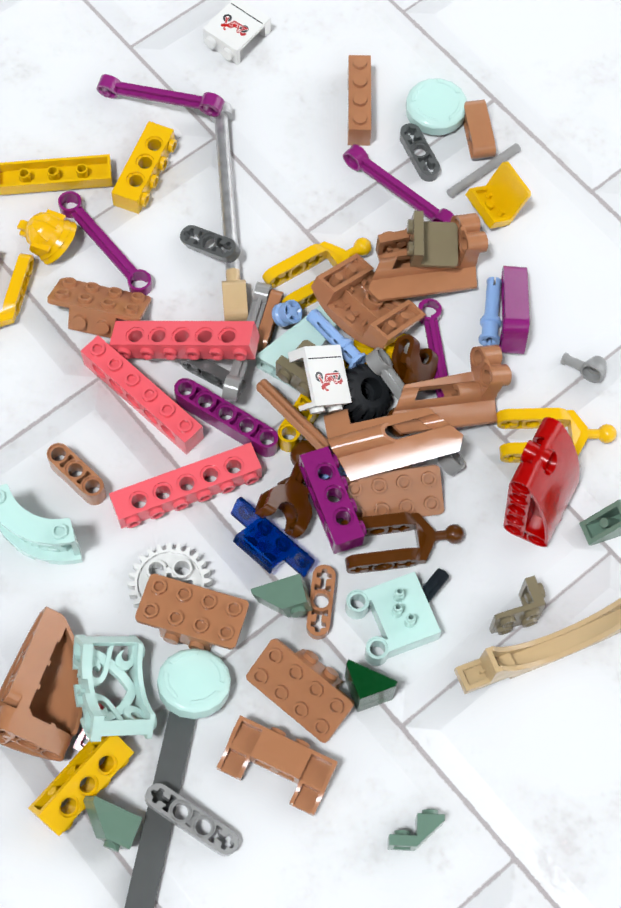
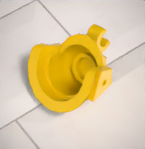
(48, 234)

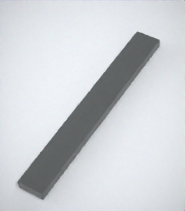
(156, 828)

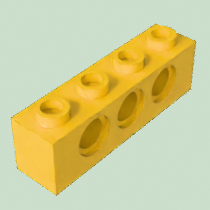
(153, 138)
(67, 783)

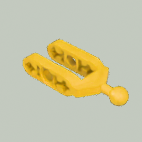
(307, 259)
(16, 289)
(531, 419)

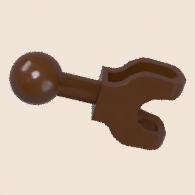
(411, 366)
(290, 496)

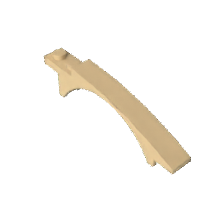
(515, 660)

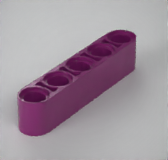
(221, 407)

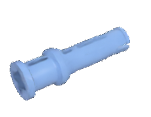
(491, 321)
(329, 332)

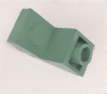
(425, 825)

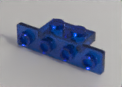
(268, 543)

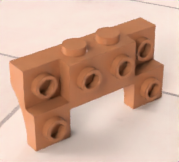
(281, 756)

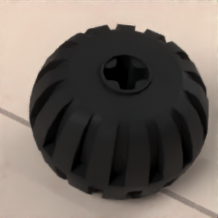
(368, 394)

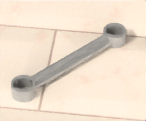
(382, 365)
(233, 381)

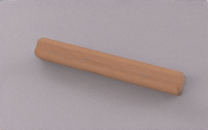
(291, 414)

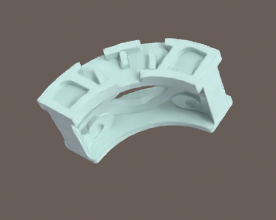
(37, 536)
(112, 720)

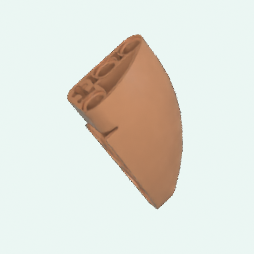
(38, 691)

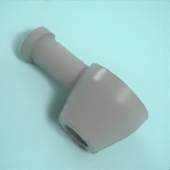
(591, 370)

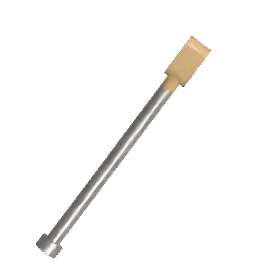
(233, 288)

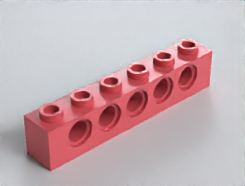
(186, 340)
(142, 394)
(193, 474)

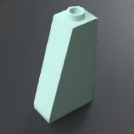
(290, 341)

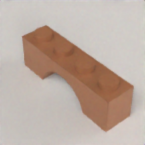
(359, 100)

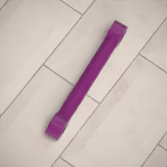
(209, 103)
(358, 159)
(104, 242)
(433, 337)

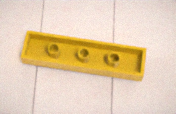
(55, 174)

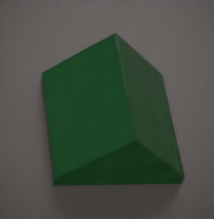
(368, 686)

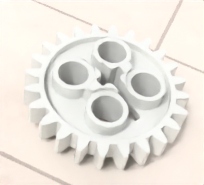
(169, 561)

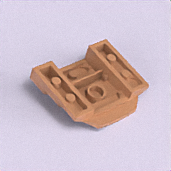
(346, 301)

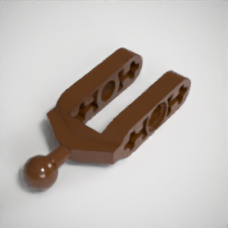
(402, 557)

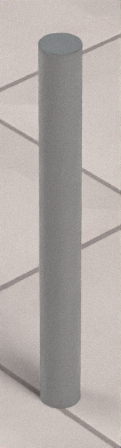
(482, 171)

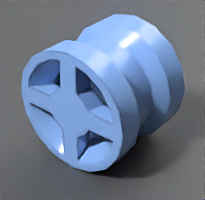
(287, 313)

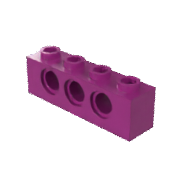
(339, 536)

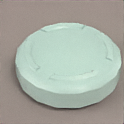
(436, 106)
(193, 683)

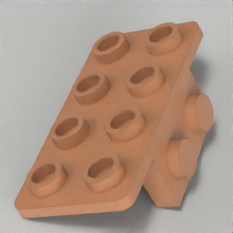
(97, 307)
(398, 491)
(191, 613)
(302, 688)

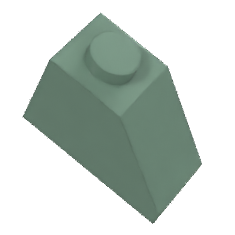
(603, 524)
(285, 596)
(111, 823)

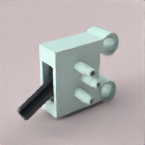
(400, 612)

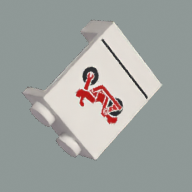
(235, 29)
(325, 377)

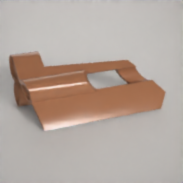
(422, 281)
(467, 396)
(368, 450)

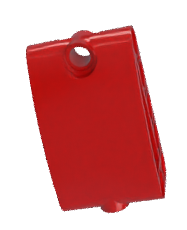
(542, 484)

